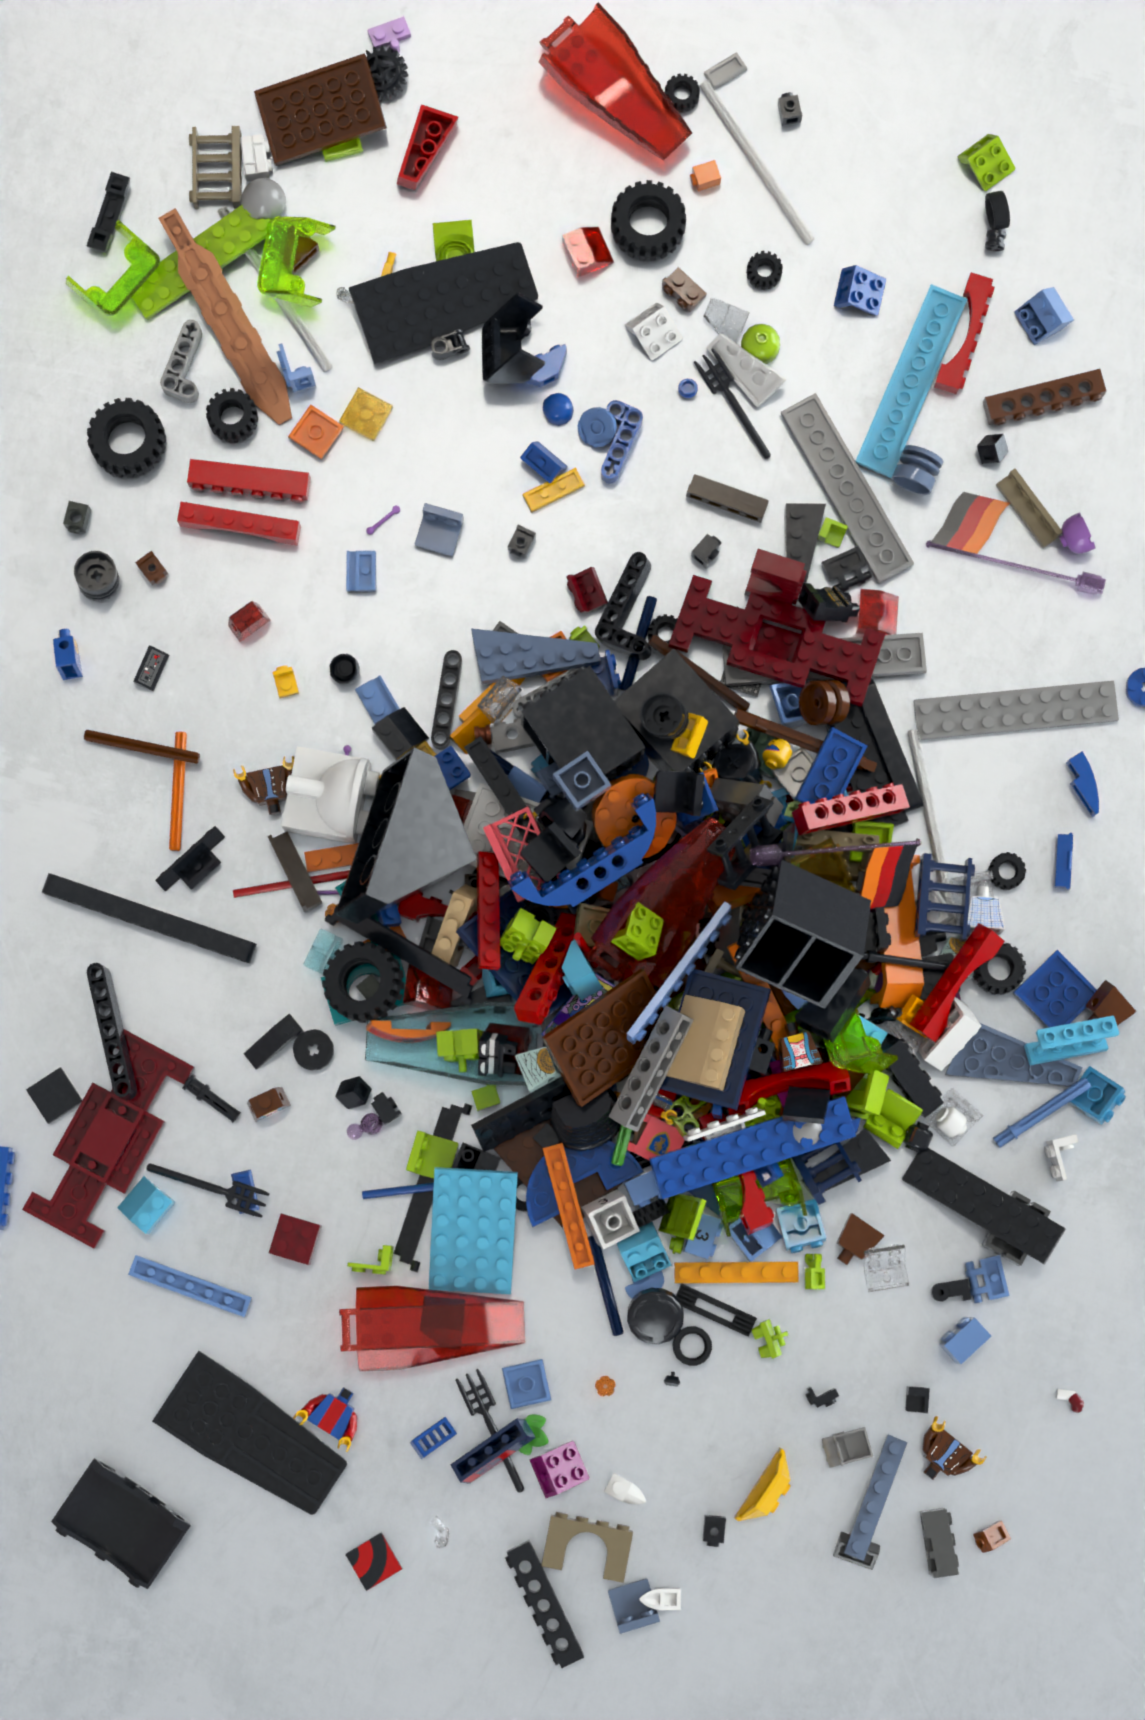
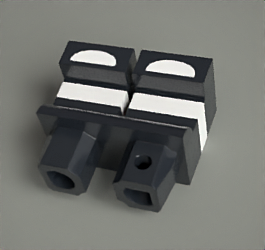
(493, 1055)

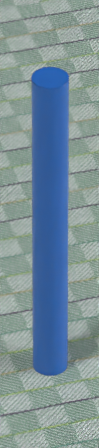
(398, 1190)

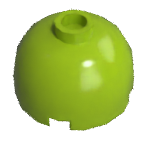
(761, 342)

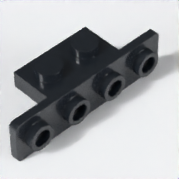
(194, 863)

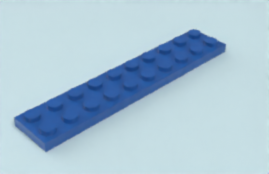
(745, 1151)

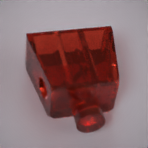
(247, 620)

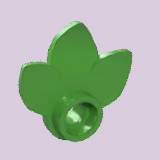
(535, 1423)

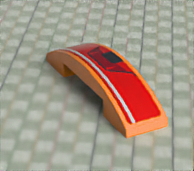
(384, 1030)

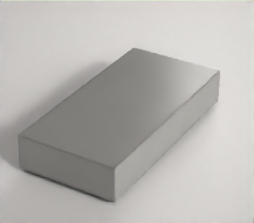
(725, 71)

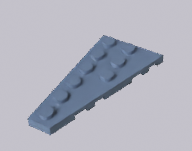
(528, 655)
(1003, 1057)

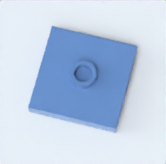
(526, 1384)

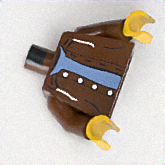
(266, 785)
(947, 1453)

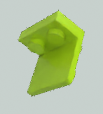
(988, 161)
(641, 933)
(894, 1118)
(431, 1152)
(384, 1256)

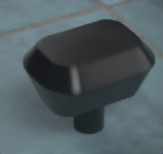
(672, 1380)

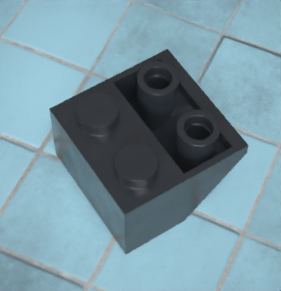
(474, 1158)

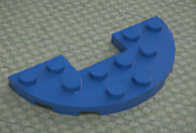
(540, 1195)

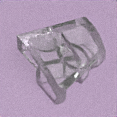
(726, 318)

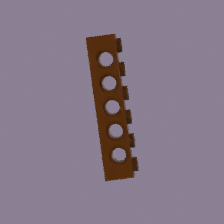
(1091, 380)

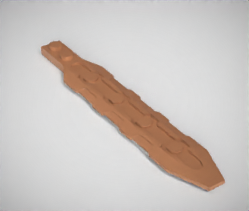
(228, 321)

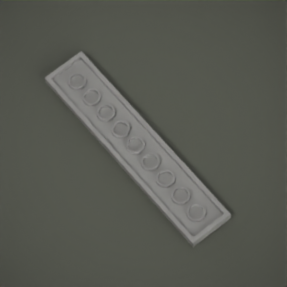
(847, 488)
(898, 656)
(1016, 710)

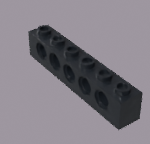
(573, 1651)

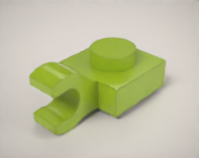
(814, 1274)

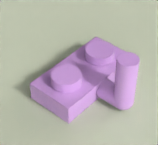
(389, 34)

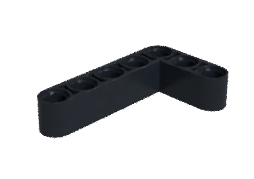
(623, 610)

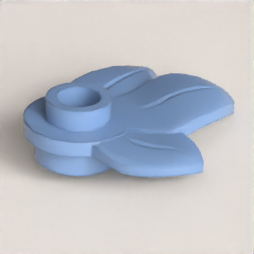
(652, 1281)

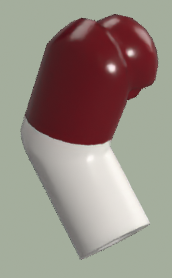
(1072, 1396)

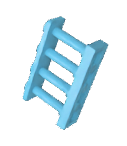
(1071, 1040)

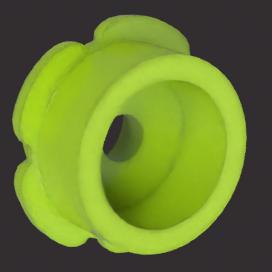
(676, 1244)

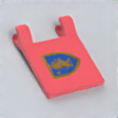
(656, 1139)

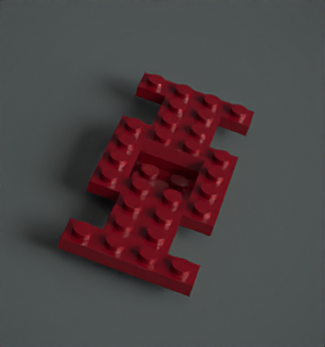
(774, 650)
(99, 1137)

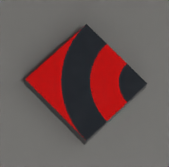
(373, 1561)

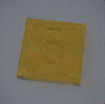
(366, 414)

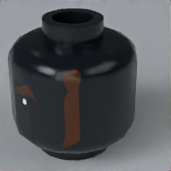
(918, 1137)

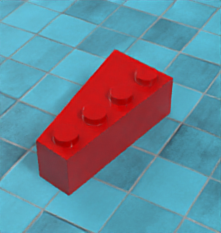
(426, 141)

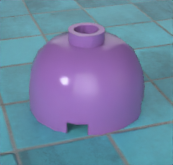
(1076, 535)

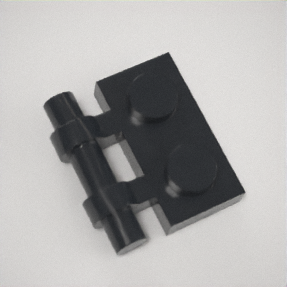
(845, 563)

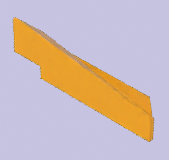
(472, 717)

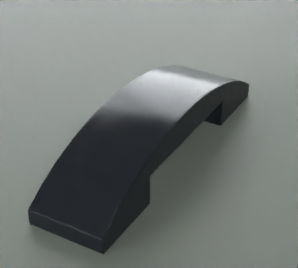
(110, 212)

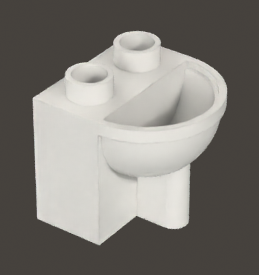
(328, 795)

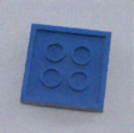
(1056, 991)

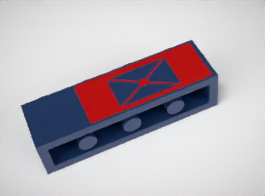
(493, 1451)

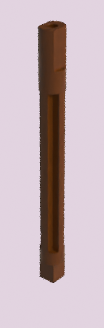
(790, 735)

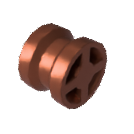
(484, 732)

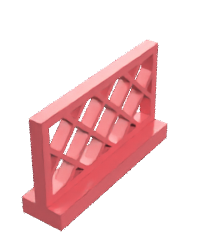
(501, 848)

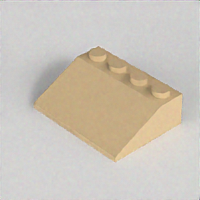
(709, 1042)

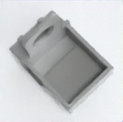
(847, 1447)

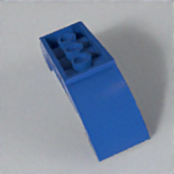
(631, 851)

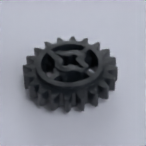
(388, 71)

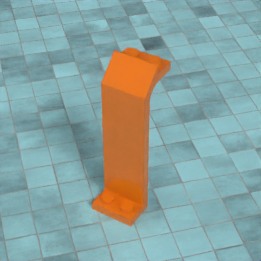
(901, 980)

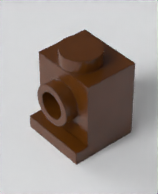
(147, 561)

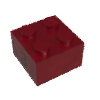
(295, 1239)

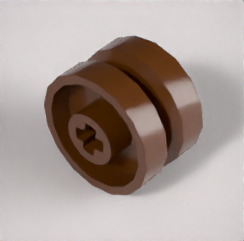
(824, 702)

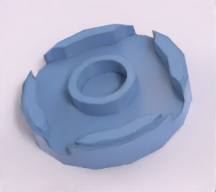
(597, 427)

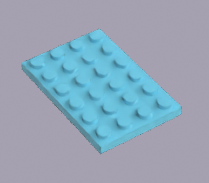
(472, 1230)

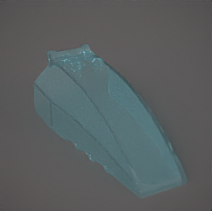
(423, 1055)

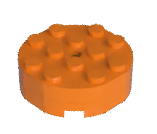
(614, 813)

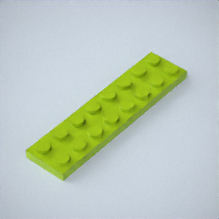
(225, 239)

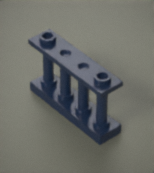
(924, 905)
(810, 1173)

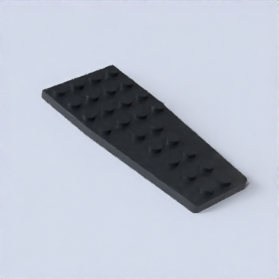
(436, 298)
(249, 1434)

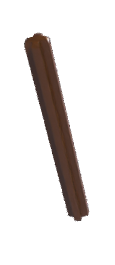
(714, 684)
(142, 746)

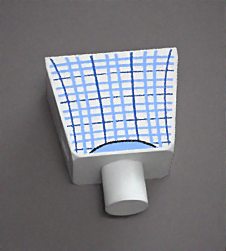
(985, 911)

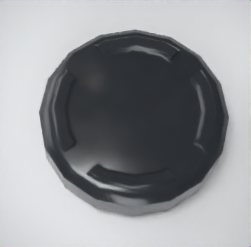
(655, 1315)

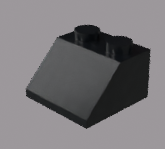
(399, 733)

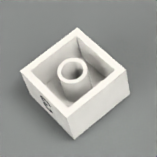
(610, 1219)

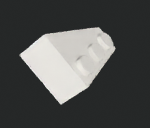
(959, 1030)

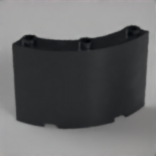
(121, 1523)

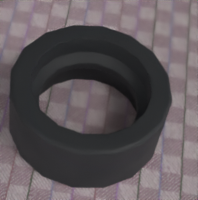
(997, 210)
(707, 1344)

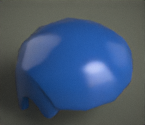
(558, 409)

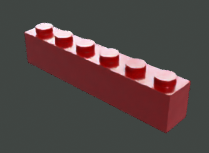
(248, 480)

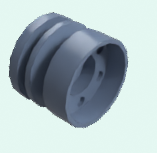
(917, 469)

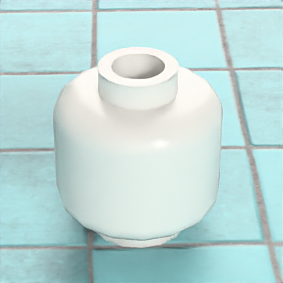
(951, 1121)

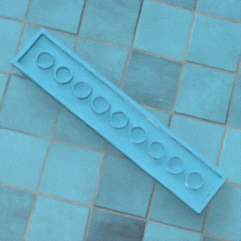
(911, 381)

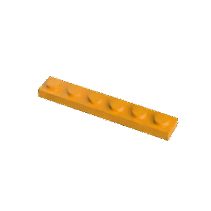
(735, 1272)

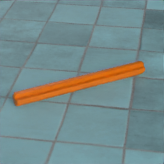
(177, 795)

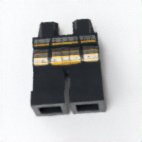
(827, 603)

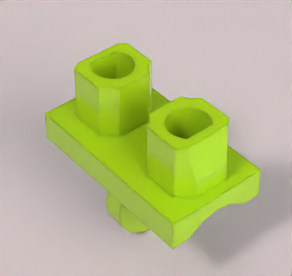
(766, 1330)

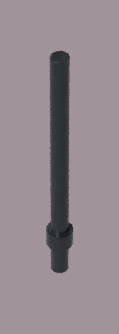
(872, 957)

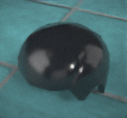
(344, 668)

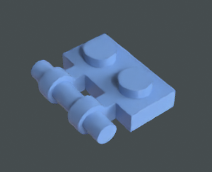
(993, 1279)

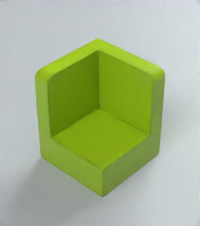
(832, 532)
(485, 1097)

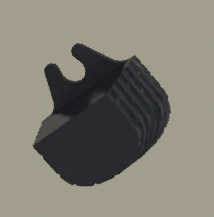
(587, 1125)

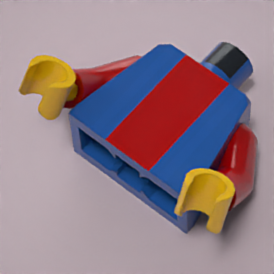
(332, 1415)

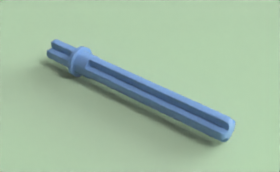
(1041, 1112)

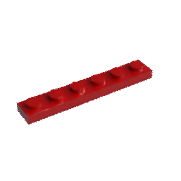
(488, 911)

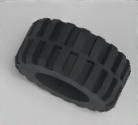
(648, 196)
(120, 413)
(345, 963)

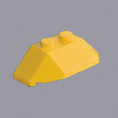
(767, 1489)

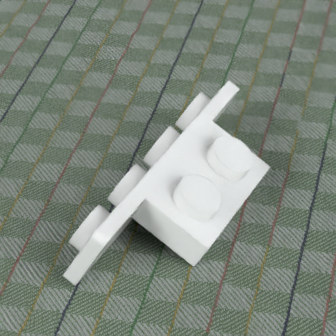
(732, 1124)

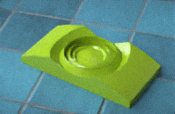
(453, 239)
(683, 1216)

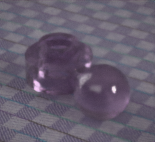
(355, 1131)

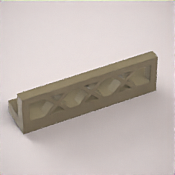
(1029, 508)

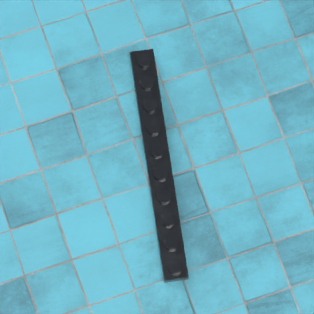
(503, 790)

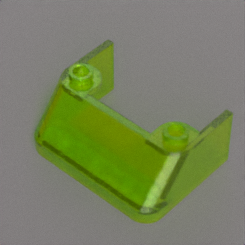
(278, 258)
(144, 264)
(854, 1049)
(729, 1194)

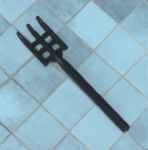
(724, 386)
(229, 1193)
(483, 1409)

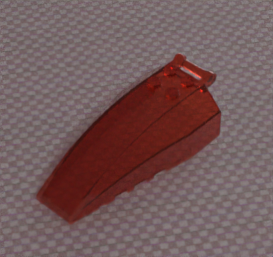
(611, 80)
(676, 891)
(424, 1326)

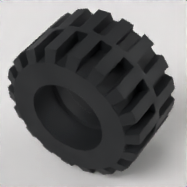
(232, 399)
(1017, 971)

